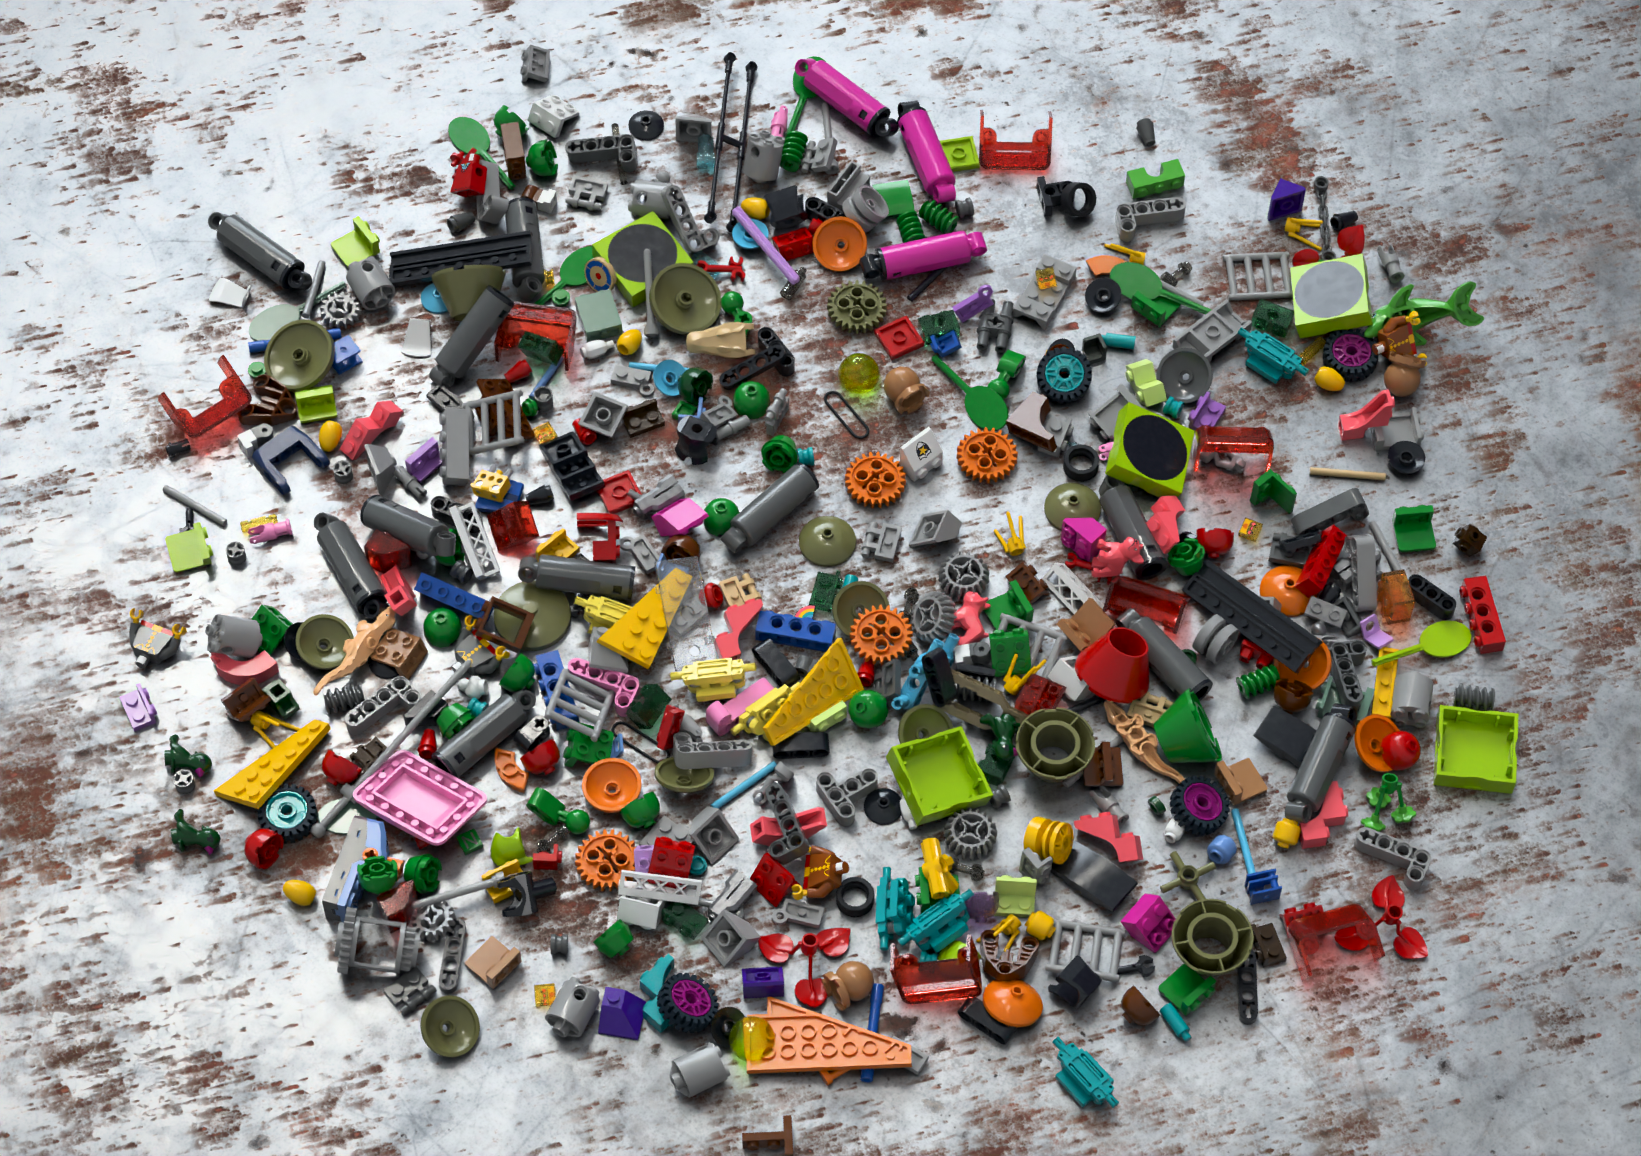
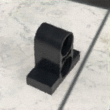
(1052, 189)

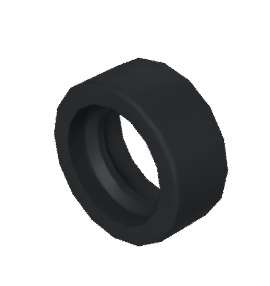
(1090, 199)
(1081, 450)
(855, 911)

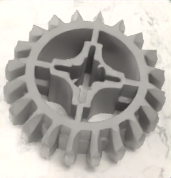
(961, 566)
(933, 616)
(969, 840)

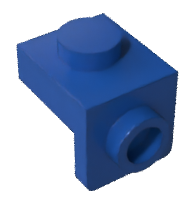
(945, 344)

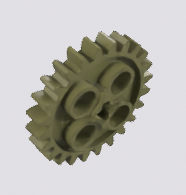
(857, 306)

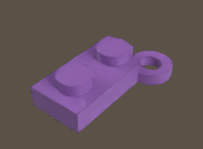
(974, 303)

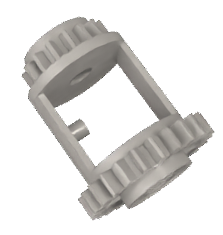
(347, 943)

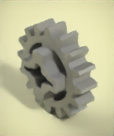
(340, 310)
(434, 920)

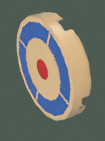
(600, 274)

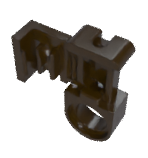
(369, 754)

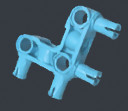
(911, 693)

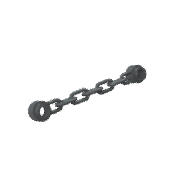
(1323, 181)

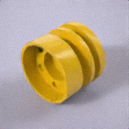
(1049, 839)

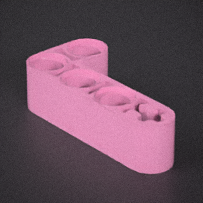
(623, 681)
(724, 717)

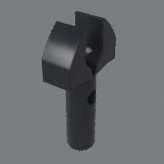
(189, 521)
(576, 608)
(1143, 959)

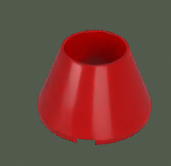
(1116, 666)

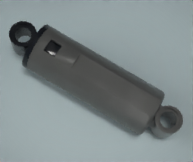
(260, 251)
(350, 565)
(1321, 762)

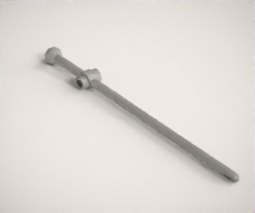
(347, 790)

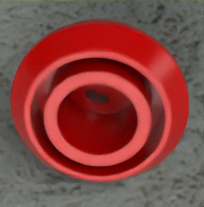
(713, 595)

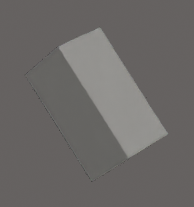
(846, 184)

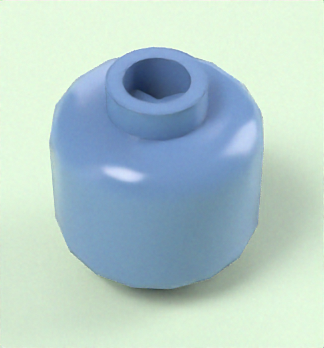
(1221, 849)

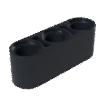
(821, 209)
(773, 339)
(444, 513)
(1435, 604)
(775, 663)
(939, 677)
(803, 746)
(977, 1015)

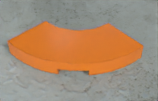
(1103, 264)
(509, 771)

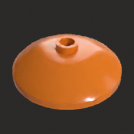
(828, 237)
(1275, 585)
(1313, 675)
(1368, 740)
(611, 775)
(1012, 1002)

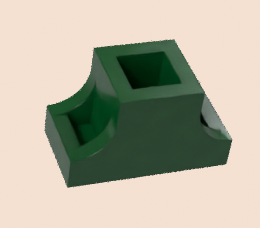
(282, 699)

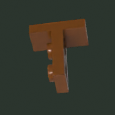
(771, 1140)

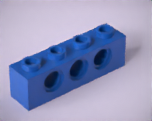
(451, 595)
(801, 638)
(551, 663)

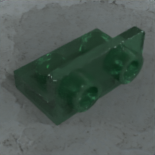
(825, 590)
(684, 918)

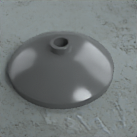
(1183, 361)

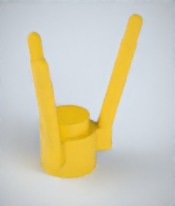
(1294, 225)
(1135, 256)
(1015, 545)
(1015, 683)
(263, 721)
(1007, 926)

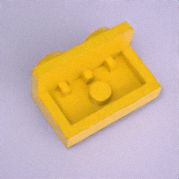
(558, 545)
(508, 868)

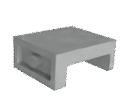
(1106, 415)
(1400, 428)

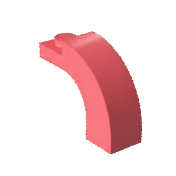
(238, 672)

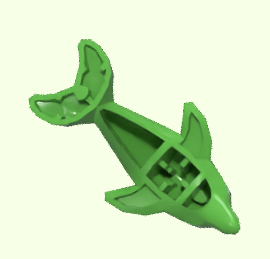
(1428, 310)

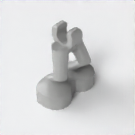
(1236, 463)
(783, 773)

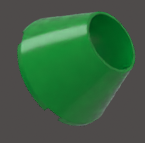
(1187, 732)

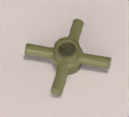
(1187, 870)

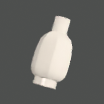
(595, 348)
(906, 814)
(1173, 831)

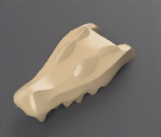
(723, 340)

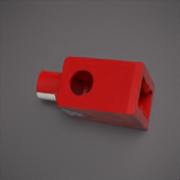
(470, 178)

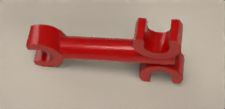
(733, 267)
(1083, 564)

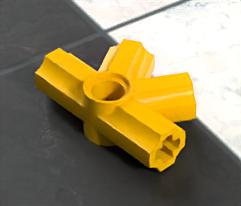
(937, 869)

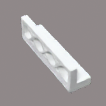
(468, 544)
(1073, 582)
(659, 891)

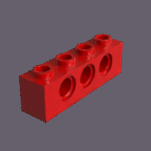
(1321, 562)
(1479, 588)

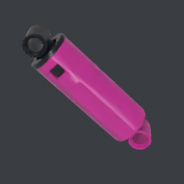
(846, 97)
(926, 151)
(923, 255)

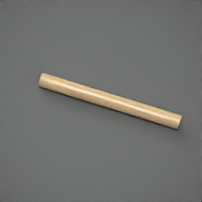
(1347, 473)

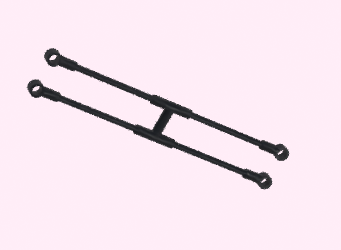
(751, 67)

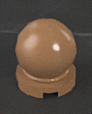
(1403, 374)
(905, 389)
(850, 982)

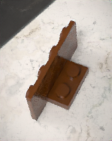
(493, 387)

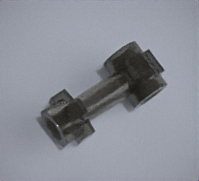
(1184, 269)
(911, 597)
(561, 833)
(975, 871)

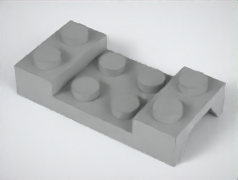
(1043, 303)
(1213, 331)

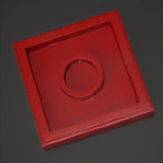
(899, 337)
(615, 492)

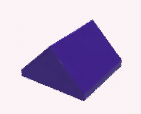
(1286, 200)
(763, 982)

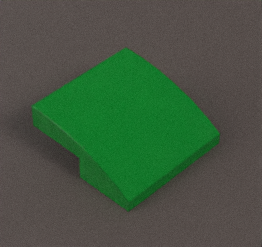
(897, 196)

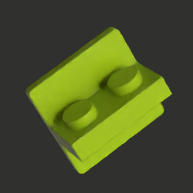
(316, 404)

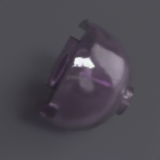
(982, 906)

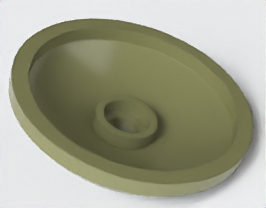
(1059, 504)
(824, 549)
(854, 595)
(326, 631)
(924, 719)
(682, 779)
(461, 1025)

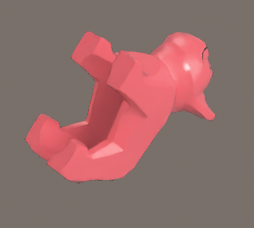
(1113, 561)
(969, 619)

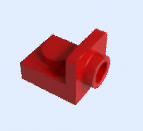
(547, 861)

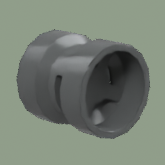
(543, 398)

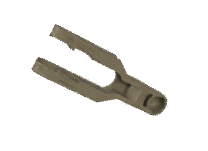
(984, 691)

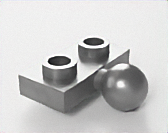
(1325, 614)

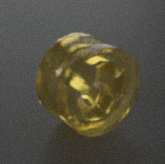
(549, 277)

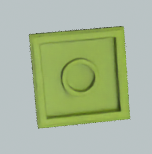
(961, 153)

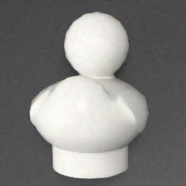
(474, 687)

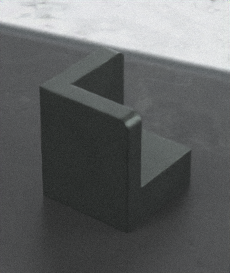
(1094, 348)

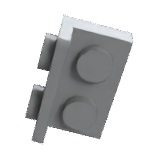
(535, 63)
(1060, 431)
(1033, 867)

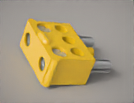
(491, 484)

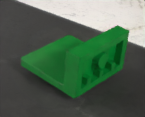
(1272, 485)
(1010, 603)
(272, 627)

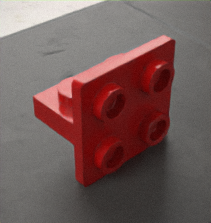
(772, 879)

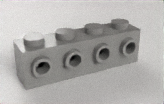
(454, 446)

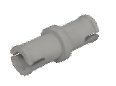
(732, 427)
(410, 482)

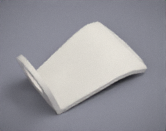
(229, 293)
(417, 338)

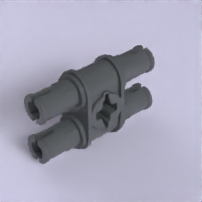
(995, 326)

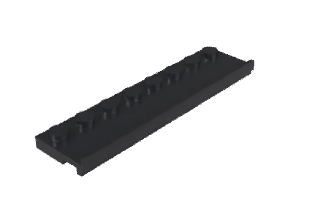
(419, 264)
(1252, 616)

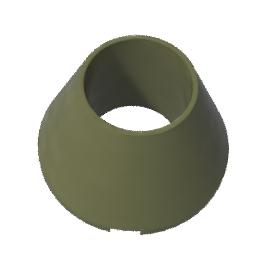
(464, 286)
(1055, 729)
(1212, 920)

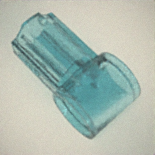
(705, 153)

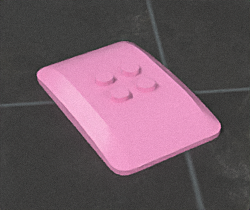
(419, 798)

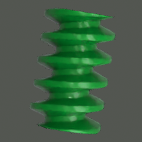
(793, 150)
(938, 218)
(910, 226)
(1257, 680)

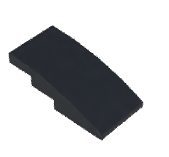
(572, 466)
(1285, 735)
(1095, 877)

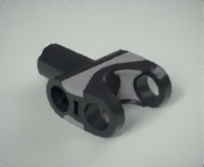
(525, 892)

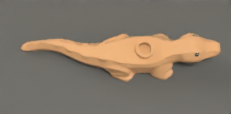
(360, 647)
(1140, 743)

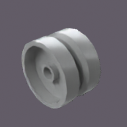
(866, 207)
(1216, 639)

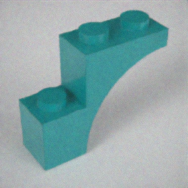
(651, 983)

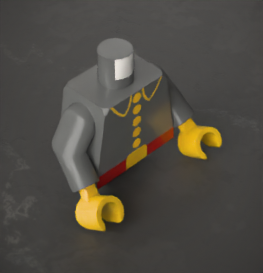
(152, 641)
(478, 650)

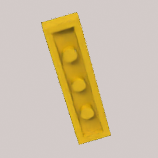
(1384, 685)

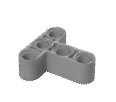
(845, 796)

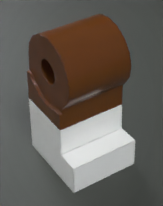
(544, 199)

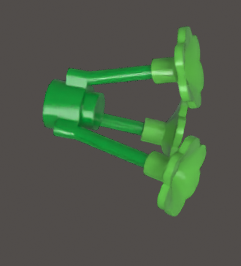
(1379, 798)

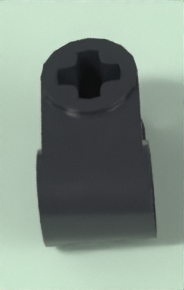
(532, 734)

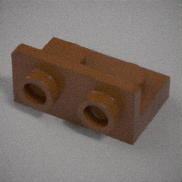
(1028, 581)

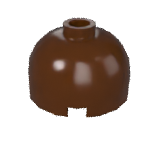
(681, 547)
(1292, 696)
(1138, 1008)

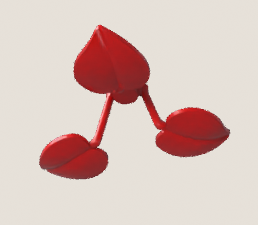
(1349, 240)
(1388, 895)
(778, 947)

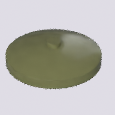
(685, 298)
(299, 354)
(550, 619)

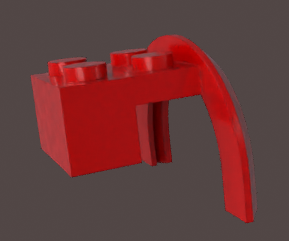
(603, 550)

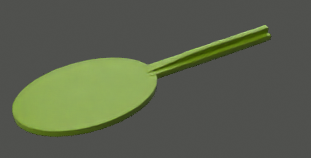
(1437, 640)

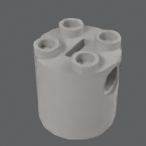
(763, 156)
(654, 199)
(370, 283)
(233, 636)
(1411, 699)
(572, 1008)
(698, 1070)

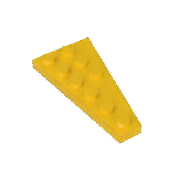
(638, 631)
(823, 687)
(266, 774)

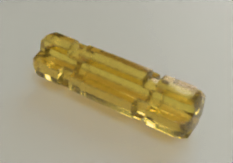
(1312, 349)
(245, 525)

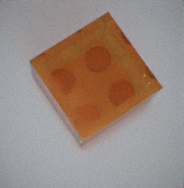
(1395, 597)

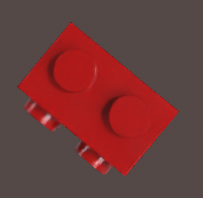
(671, 859)

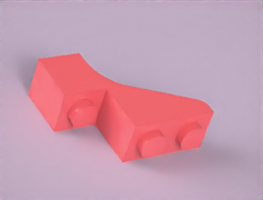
(1373, 414)
(367, 429)
(1163, 522)
(399, 592)
(737, 620)
(1332, 814)
(1107, 827)
(767, 830)

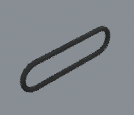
(835, 392)
(632, 746)

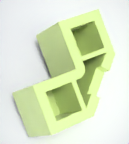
(1144, 383)

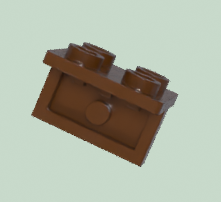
(245, 701)
(1104, 767)

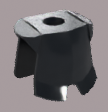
(786, 208)
(694, 438)
(1076, 983)

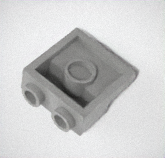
(667, 828)

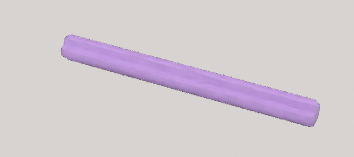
(766, 245)

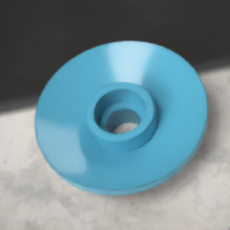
(741, 236)
(432, 301)
(668, 369)

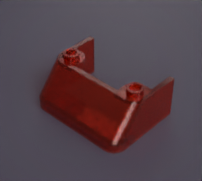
(1015, 155)
(543, 320)
(235, 400)
(1233, 441)
(1148, 600)
(1304, 933)
(937, 979)

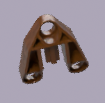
(272, 405)
(1004, 968)

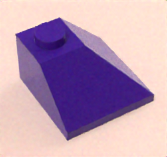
(621, 1014)

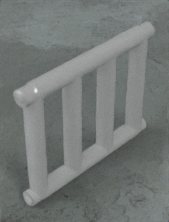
(1252, 294)
(483, 403)
(1041, 633)
(597, 720)
(1098, 931)

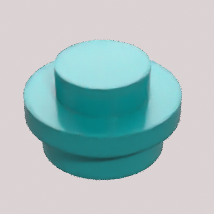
(698, 865)

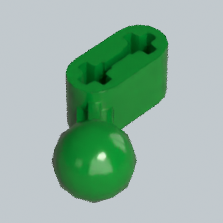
(733, 303)
(1009, 366)
(552, 811)

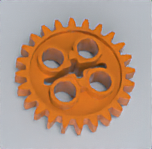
(987, 455)
(875, 480)
(893, 624)
(592, 869)

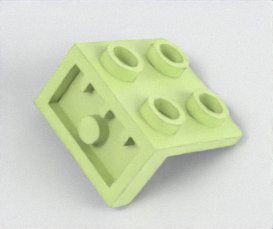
(1015, 896)

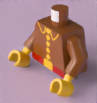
(1398, 337)
(821, 873)

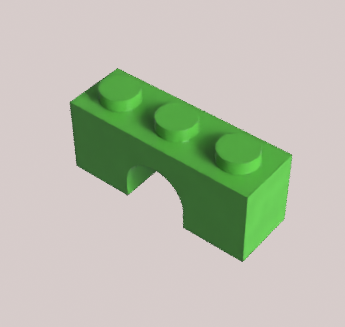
(1142, 184)

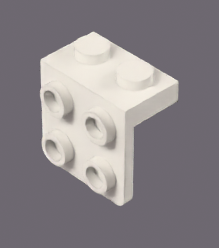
(550, 114)

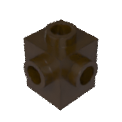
(1469, 539)

